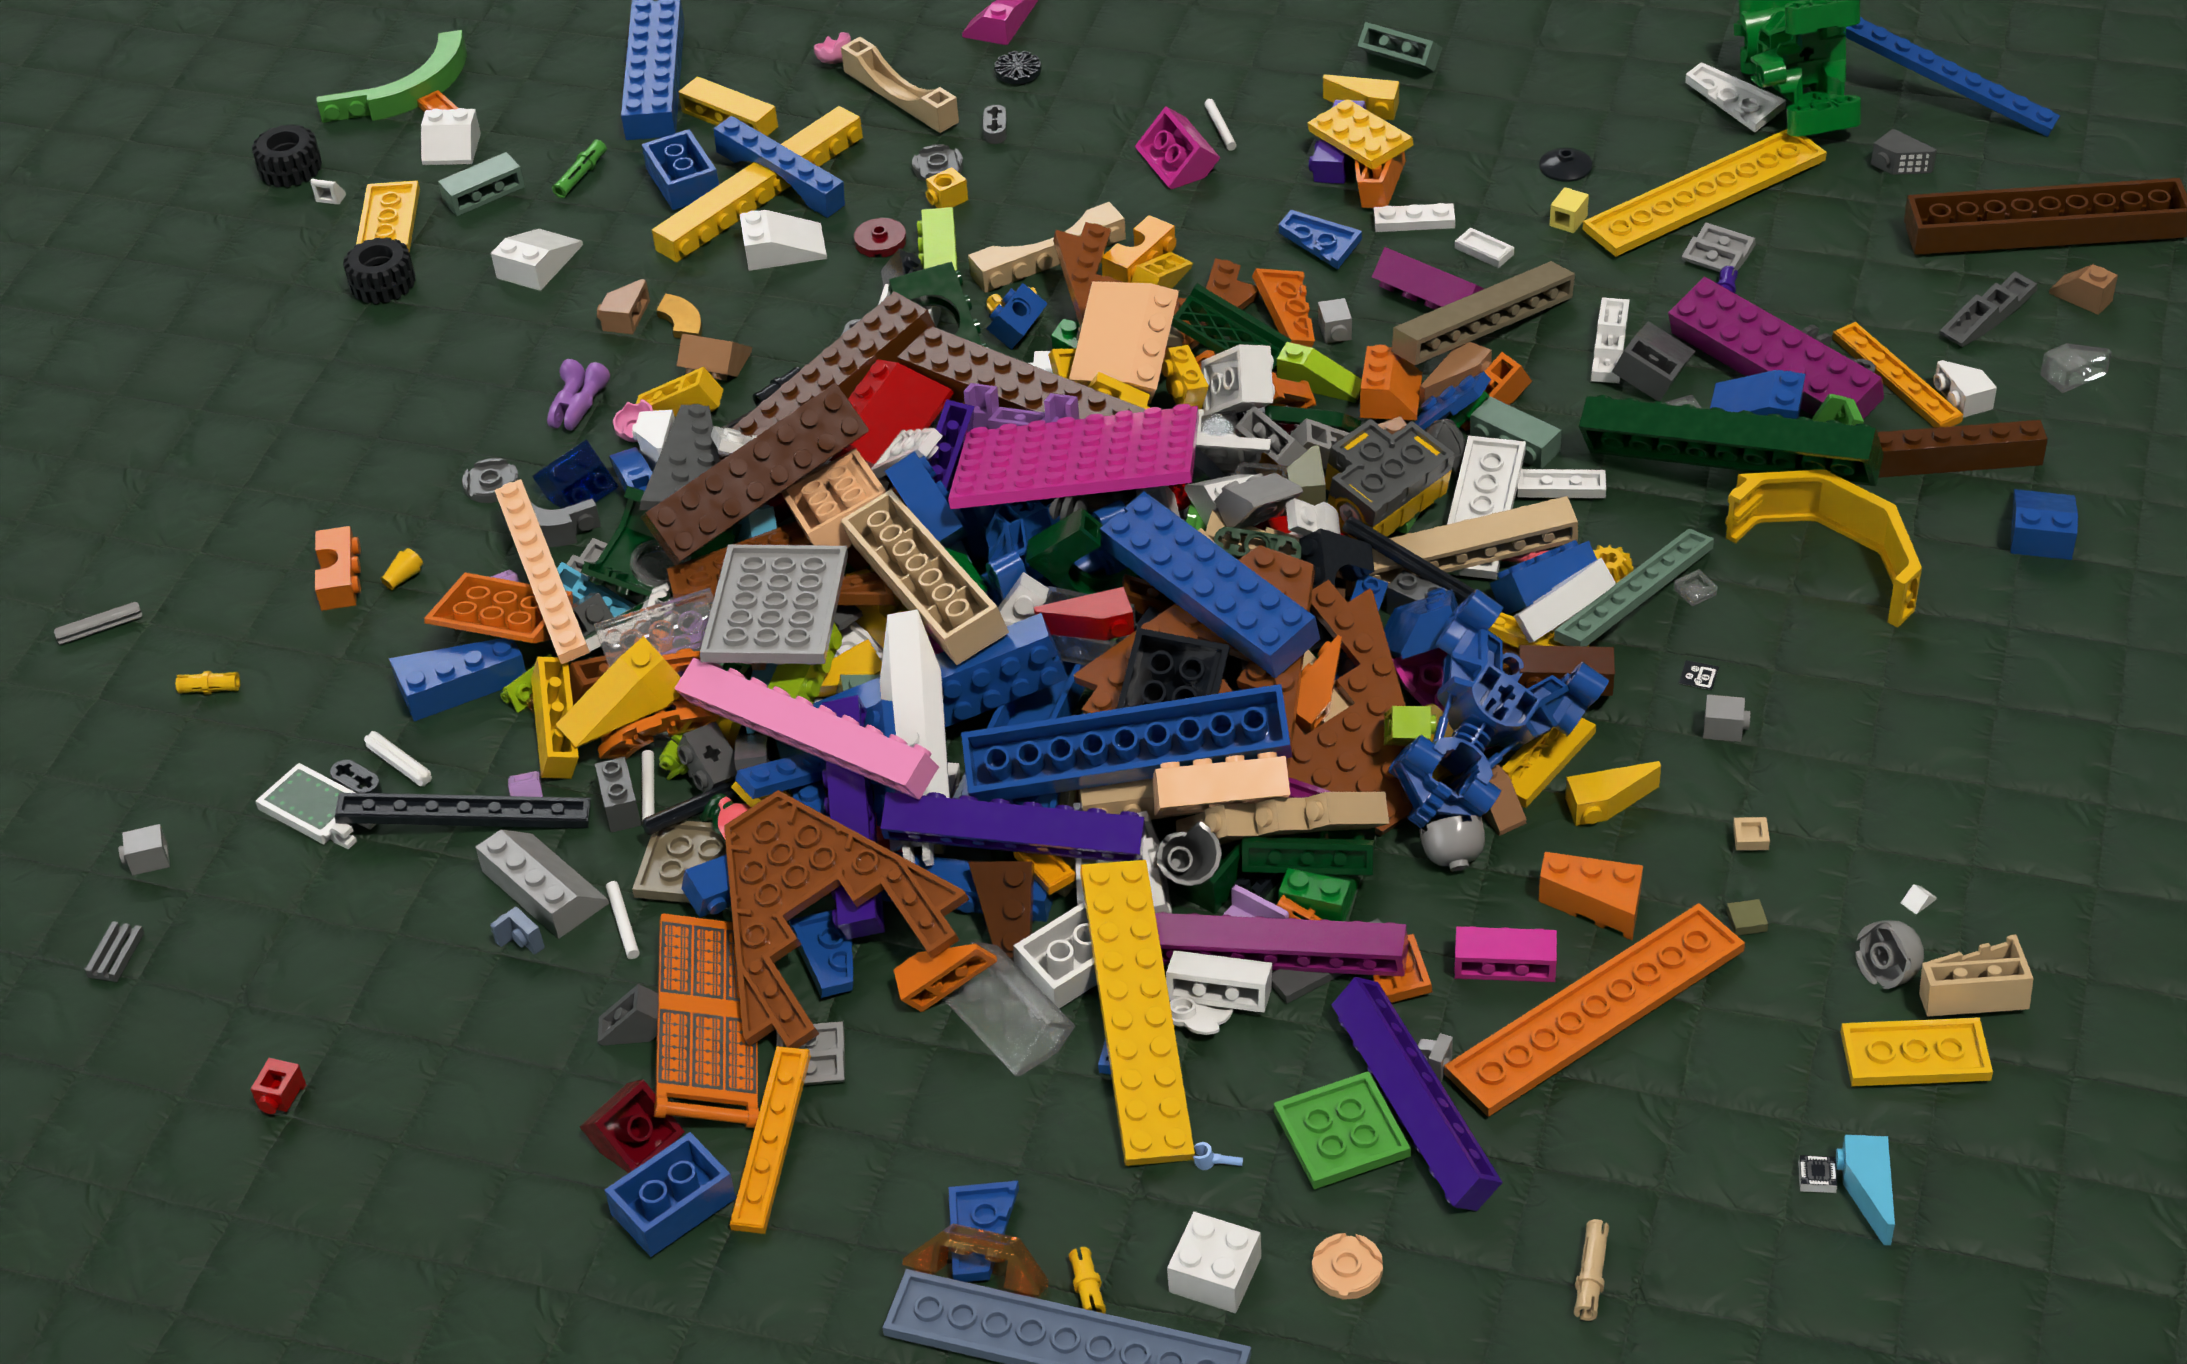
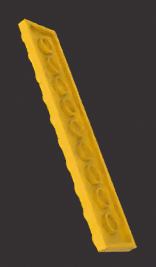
(1702, 191)
(1136, 1014)

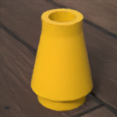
(403, 567)

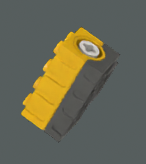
(1386, 475)

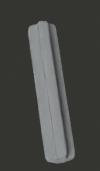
(97, 623)

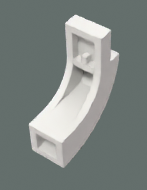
(1307, 518)

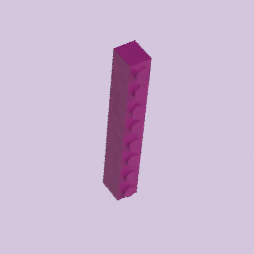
(1289, 942)

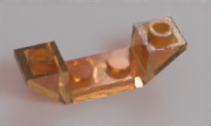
(1022, 1270)

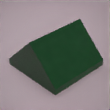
(1217, 889)

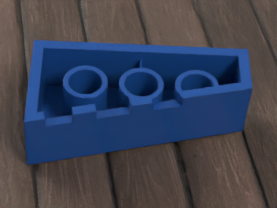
(455, 675)

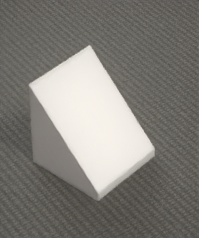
(1917, 899)

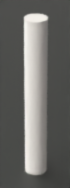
(1220, 124)
(647, 784)
(622, 920)

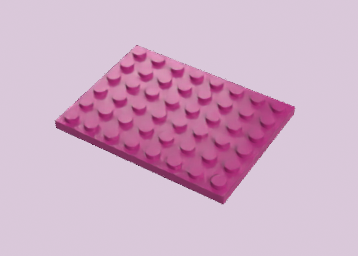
(1076, 457)

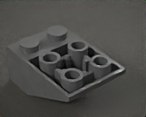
(1653, 361)

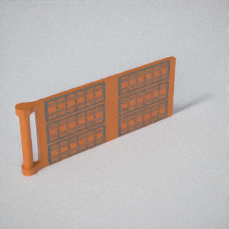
(700, 1024)

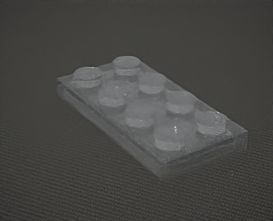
(666, 626)

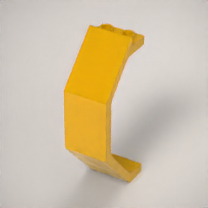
(1839, 506)

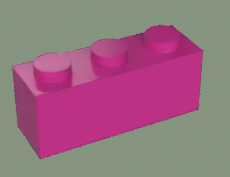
(1505, 954)

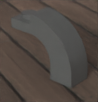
(564, 524)

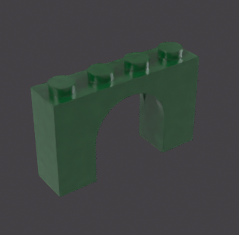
(940, 288)
(1061, 545)

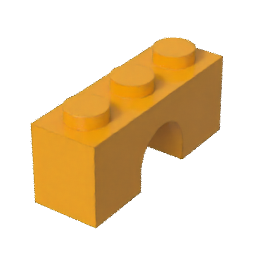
(1151, 240)

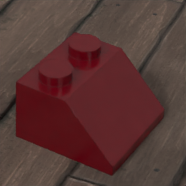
(627, 1128)

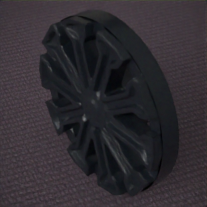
(1016, 66)

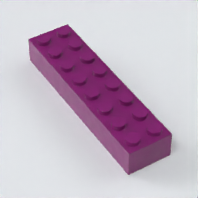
(1759, 343)

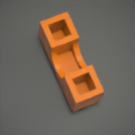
(337, 579)

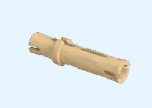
(1590, 1281)

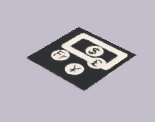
(1698, 675)

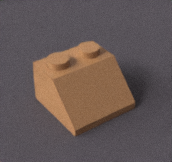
(717, 356)

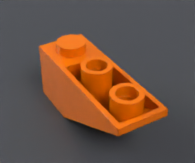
(1318, 686)

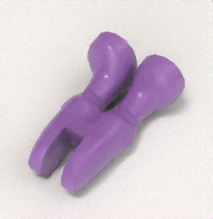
(570, 403)

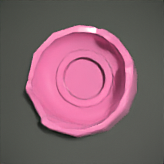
(830, 50)
(627, 417)

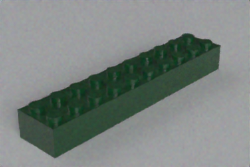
(1730, 439)

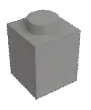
(1335, 320)
(1725, 718)
(145, 850)

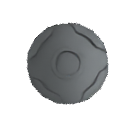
(936, 159)
(486, 478)

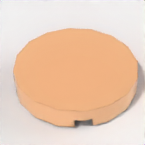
(1347, 1266)

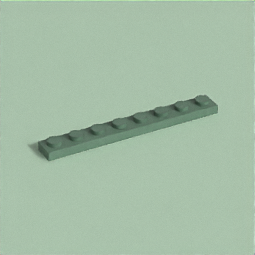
(1634, 589)

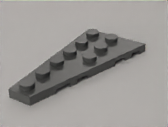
(684, 455)

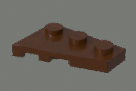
(1006, 900)

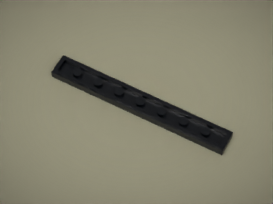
(463, 810)

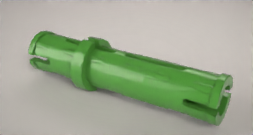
(593, 152)

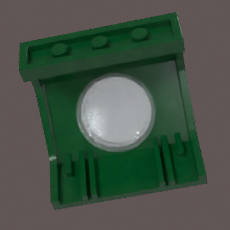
(635, 560)

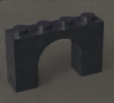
(1332, 558)

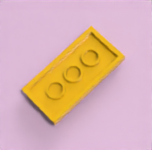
(1360, 134)
(389, 211)
(1916, 1052)

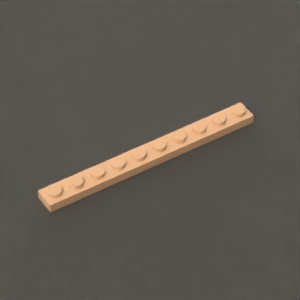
(542, 572)

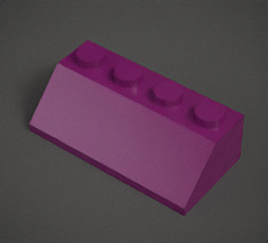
(1420, 280)

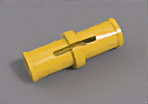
(207, 682)
(1087, 1280)

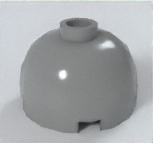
(1453, 842)
(1889, 953)

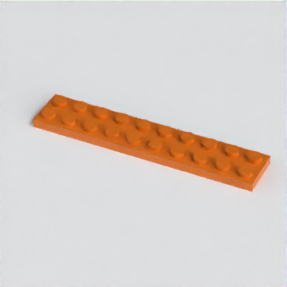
(1593, 1009)

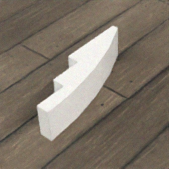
(1609, 339)
(1565, 600)

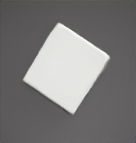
(327, 191)

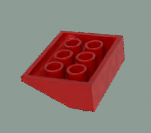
(893, 401)

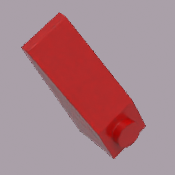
(1090, 616)

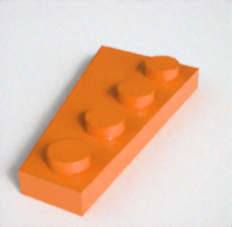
(1286, 303)

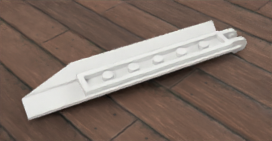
(914, 685)

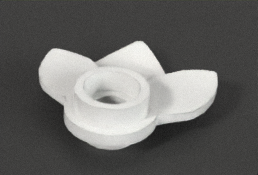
(1198, 1017)

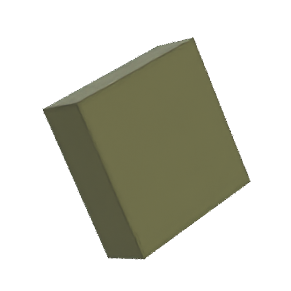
(1747, 917)

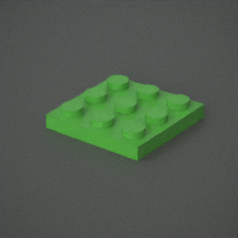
(1341, 1130)

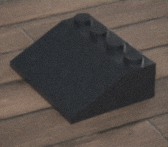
(1171, 668)

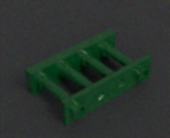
(1315, 852)

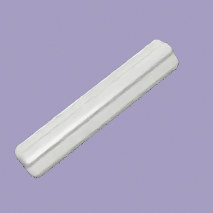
(398, 758)

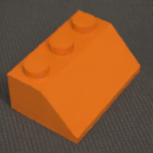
(1389, 385)

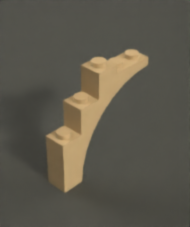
(1292, 815)

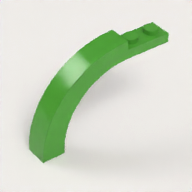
(401, 95)

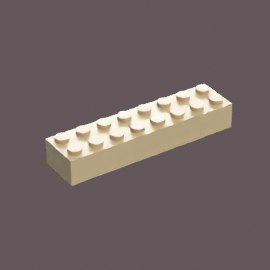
(925, 577)

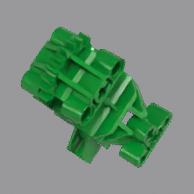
(1798, 48)

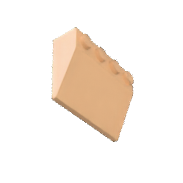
(1124, 334)
(830, 495)

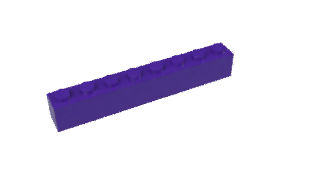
(851, 804)
(1013, 827)
(1416, 1095)

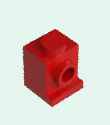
(277, 1085)

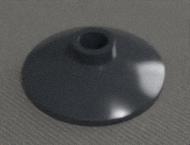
(1565, 164)

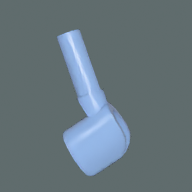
(1207, 1158)

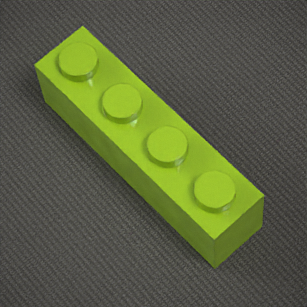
(938, 238)
(806, 679)

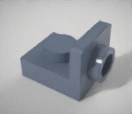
(518, 927)

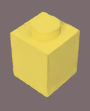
(1569, 210)

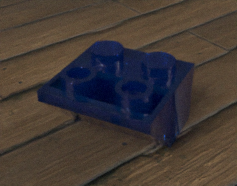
(575, 477)

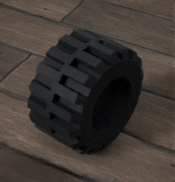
(286, 155)
(379, 270)

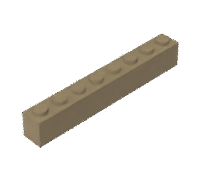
(1482, 312)

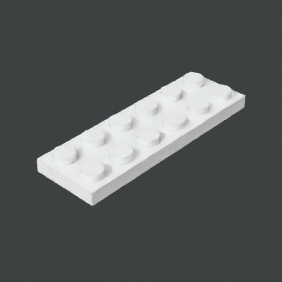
(1486, 486)

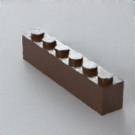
(1962, 448)

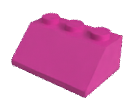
(1176, 150)

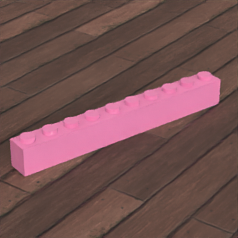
(808, 728)

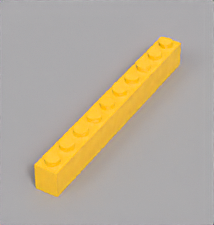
(752, 187)

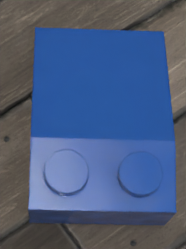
(1762, 393)
(2044, 524)

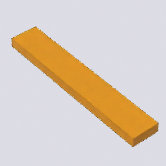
(1898, 376)
(770, 1140)

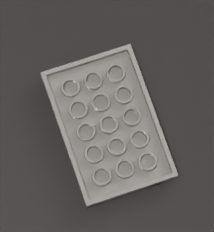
(775, 604)

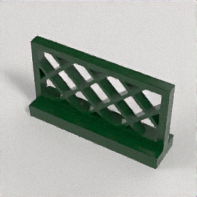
(1224, 320)

